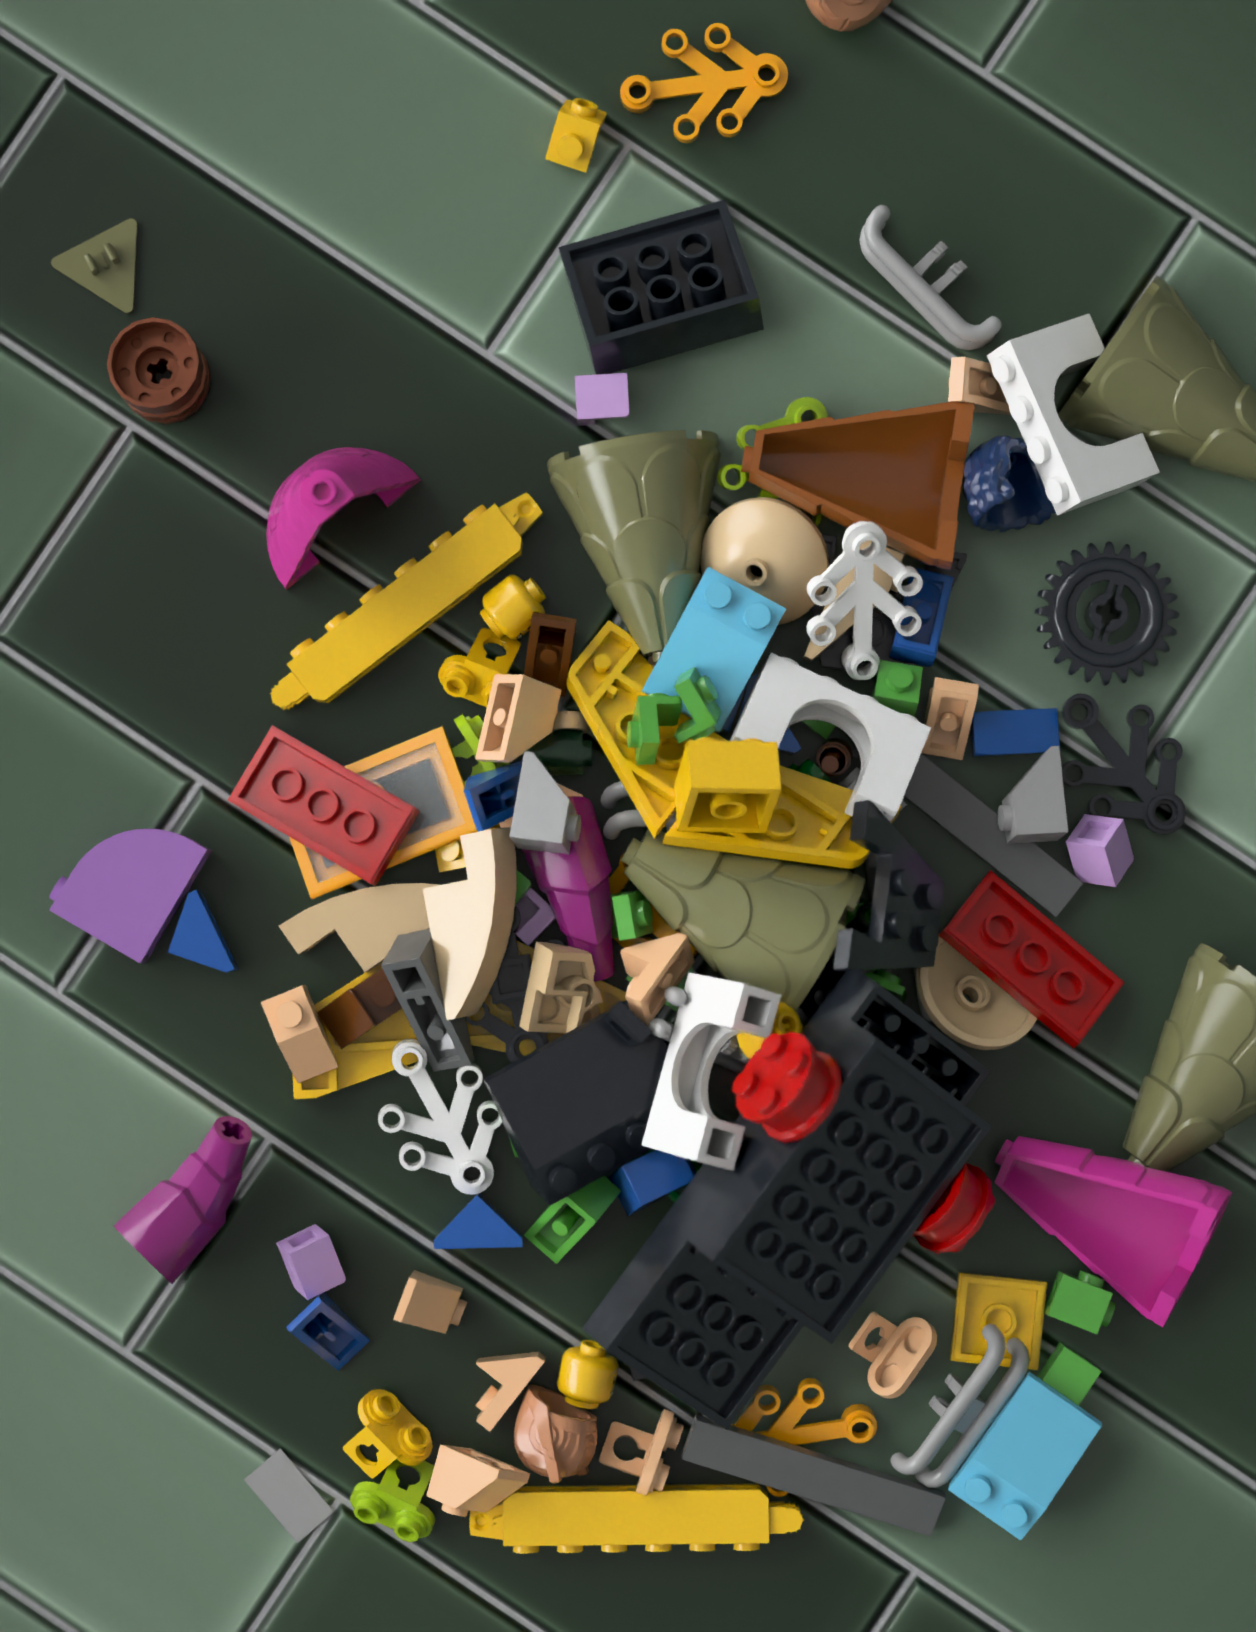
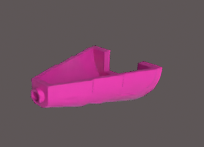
(317, 493)
(1118, 1217)

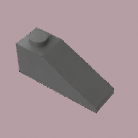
(417, 986)

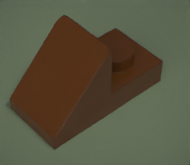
(550, 649)
(360, 1009)

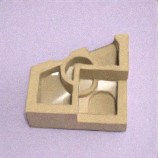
(560, 990)

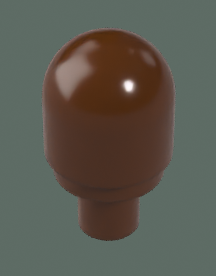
(834, 757)

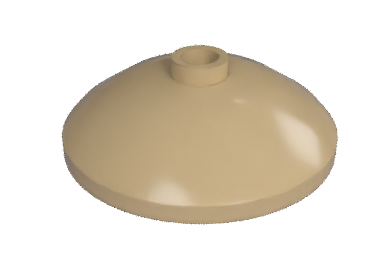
(776, 540)
(986, 1023)

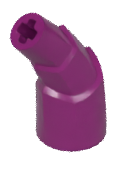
(580, 889)
(191, 1206)

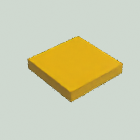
(1008, 1303)

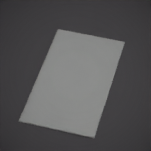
(288, 1495)

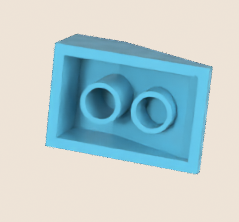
(721, 637)
(1025, 1456)

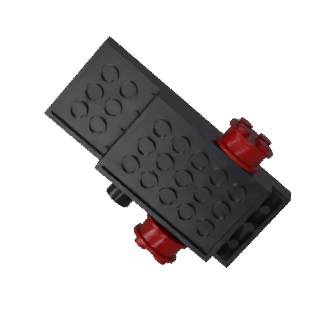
(841, 1160)

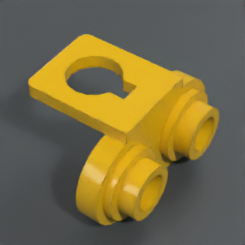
(473, 675)
(391, 1431)

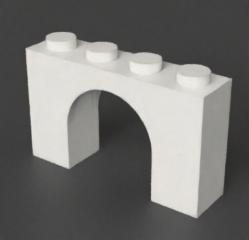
(1069, 468)
(884, 738)
(681, 1110)

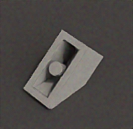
(1036, 803)
(542, 811)

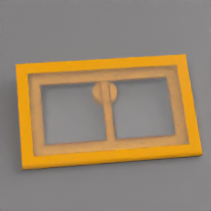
(422, 775)

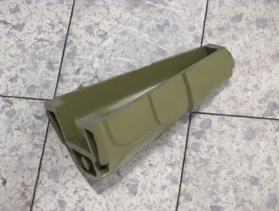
(1172, 386)
(643, 522)
(748, 914)
(1201, 1068)

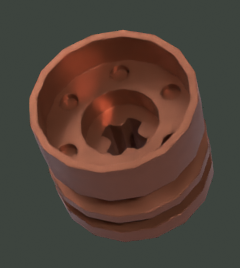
(152, 348)

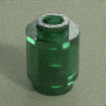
(564, 753)

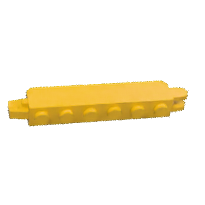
(408, 604)
(622, 1517)

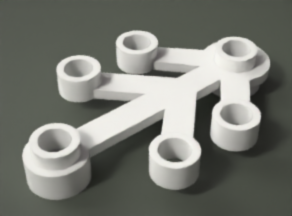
(861, 596)
(444, 1125)

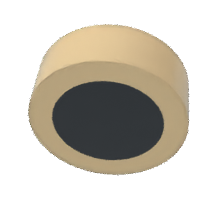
(570, 722)

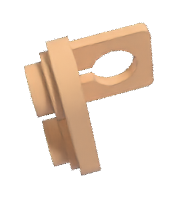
(898, 1353)
(650, 1469)

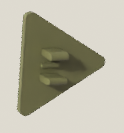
(105, 264)

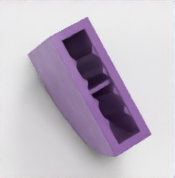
(130, 888)

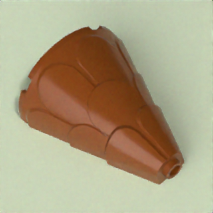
(874, 468)

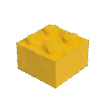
(727, 786)

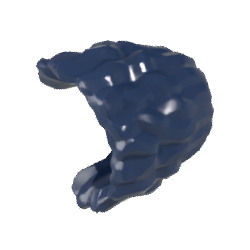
(1004, 486)

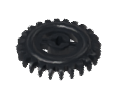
(1092, 653)

